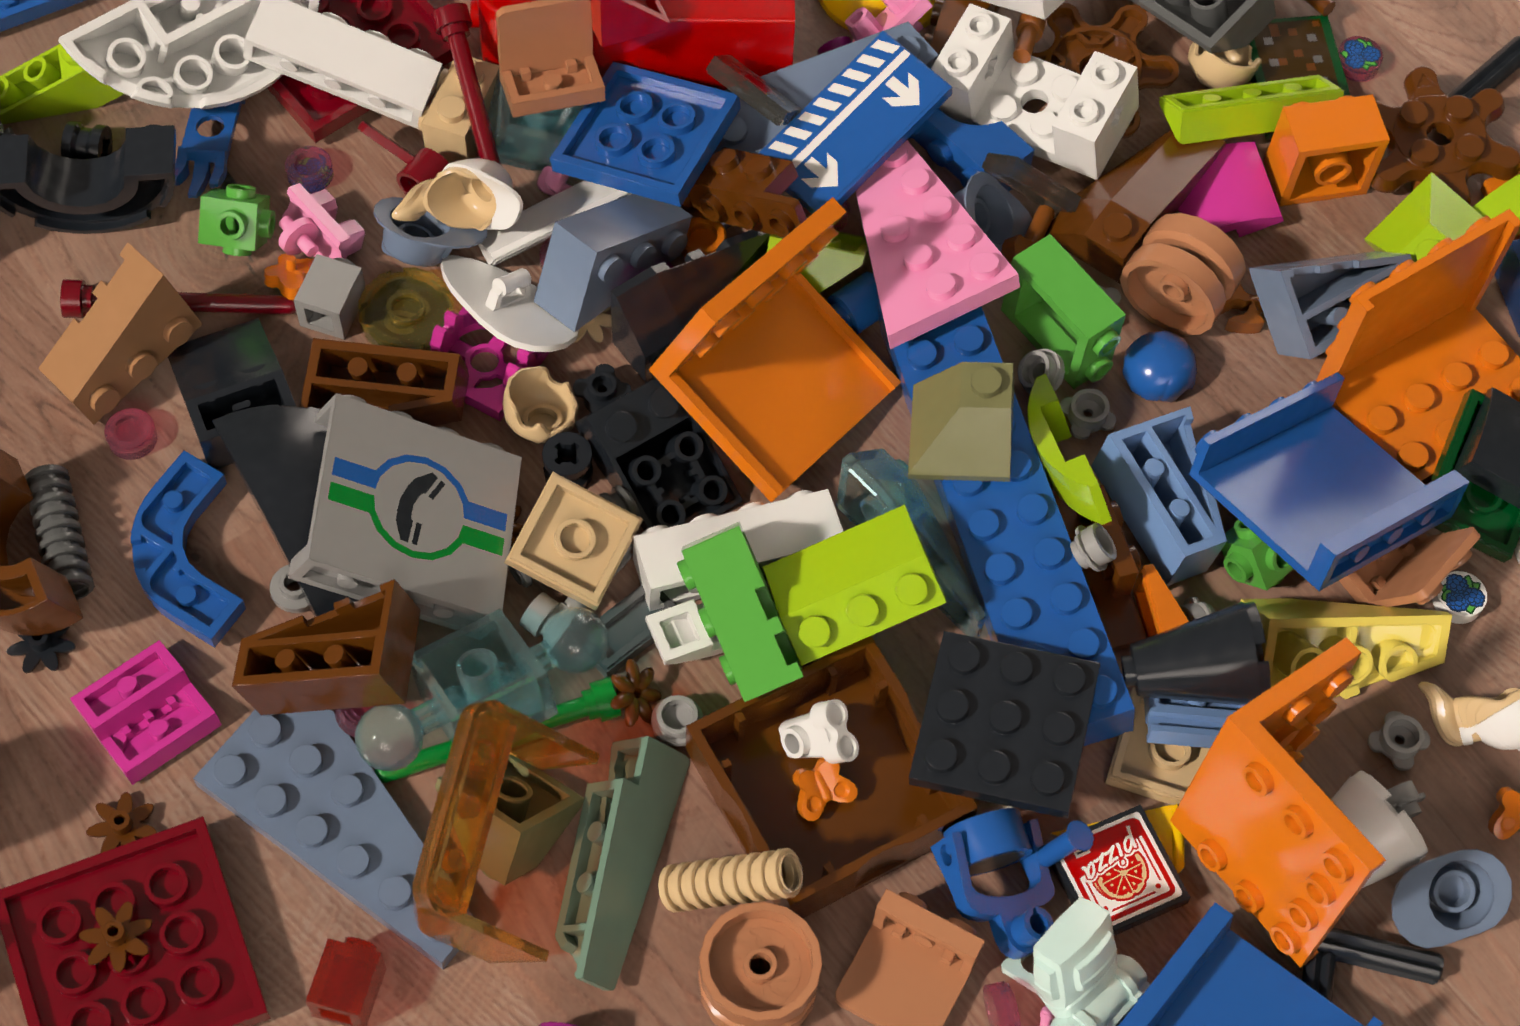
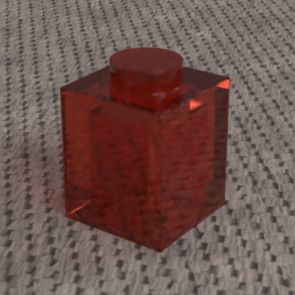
(346, 982)

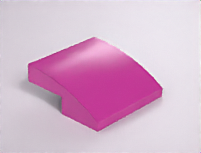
(1235, 192)
(146, 712)

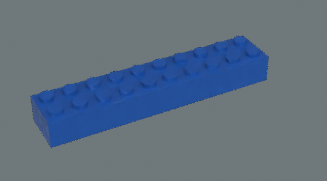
(1016, 535)

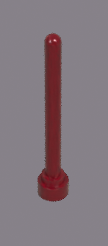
(453, 24)
(77, 299)

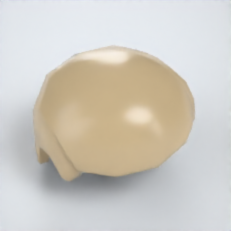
(1222, 68)
(538, 405)

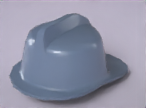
(993, 208)
(423, 240)
(1451, 898)

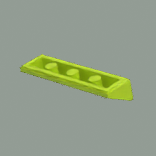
(1240, 108)

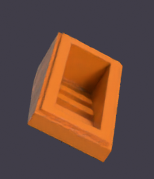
(1156, 603)

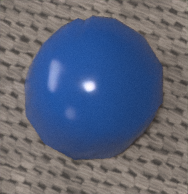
(1160, 366)

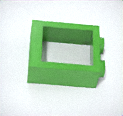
(1064, 311)

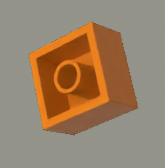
(1325, 149)

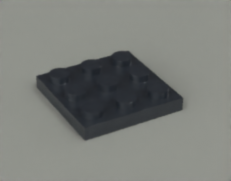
(1005, 724)

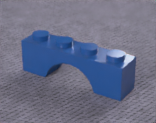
(965, 146)

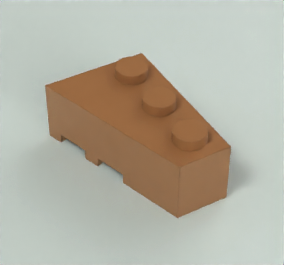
(120, 338)

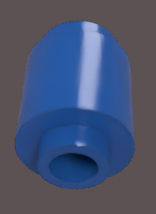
(857, 302)

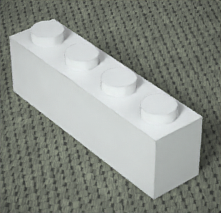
(342, 59)
(770, 528)

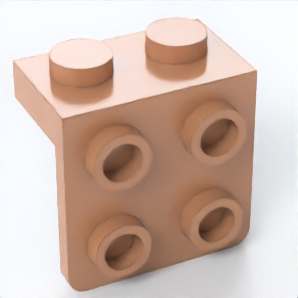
(547, 56)
(1412, 570)
(909, 965)

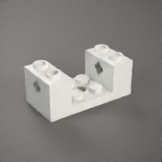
(1083, 111)

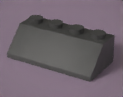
(1214, 23)

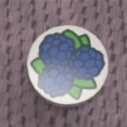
(1461, 596)

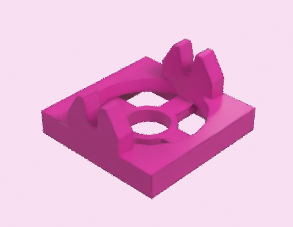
(483, 399)

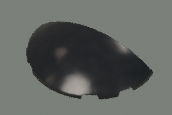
(280, 463)

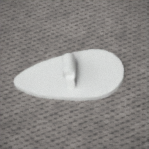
(505, 304)

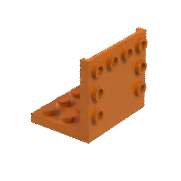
(1422, 344)
(775, 364)
(1268, 823)

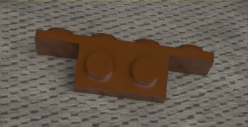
(746, 192)
(1112, 586)

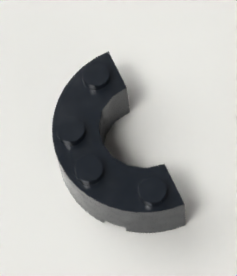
(89, 193)

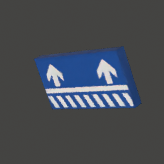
(857, 122)

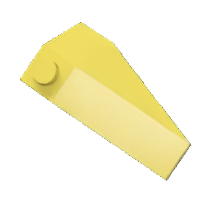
(1390, 639)

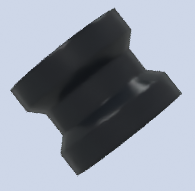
(85, 142)
(568, 445)

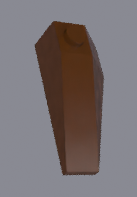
(1129, 199)

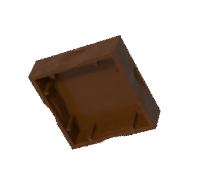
(850, 842)

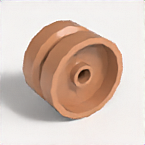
(1183, 274)
(767, 940)

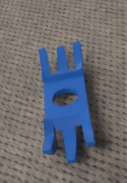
(206, 149)

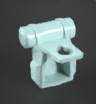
(1080, 969)

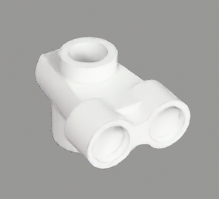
(820, 734)

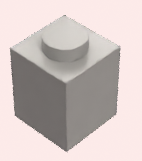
(330, 296)

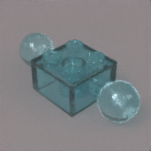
(480, 665)

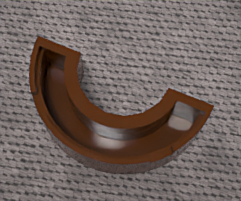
(31, 594)

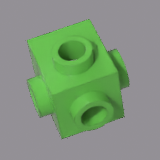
(236, 219)
(1251, 559)

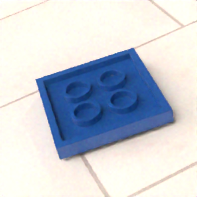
(646, 134)

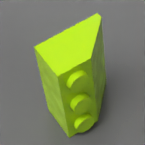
(853, 585)

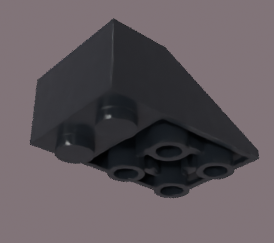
(226, 375)
(658, 456)

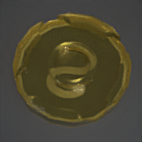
(404, 308)

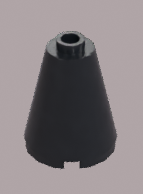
(1203, 660)

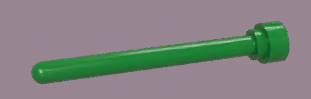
(593, 703)

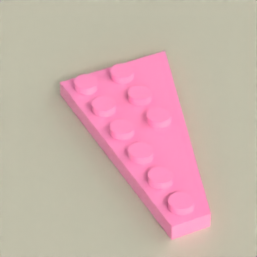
(925, 249)

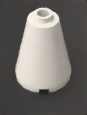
(1391, 833)

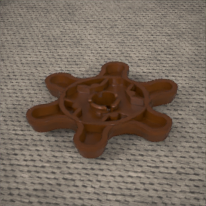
(1078, 40)
(1458, 118)

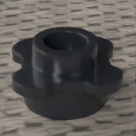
(602, 377)

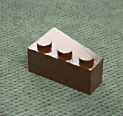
(400, 379)
(334, 660)

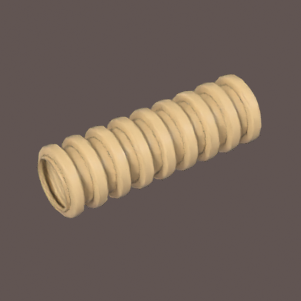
(731, 880)

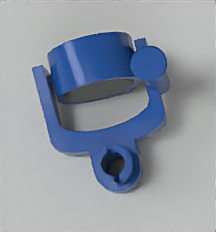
(992, 843)

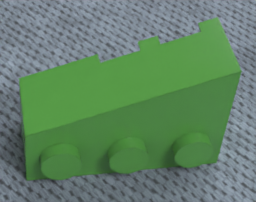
(740, 612)

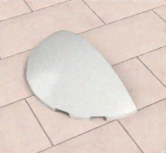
(174, 51)

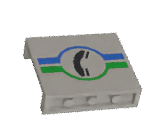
(412, 510)

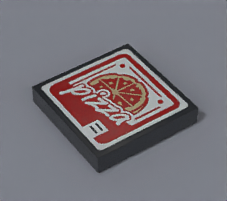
(1124, 871)

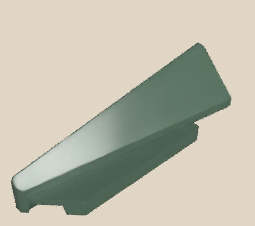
(616, 855)

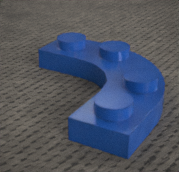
(160, 551)

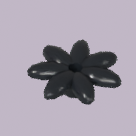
(41, 648)

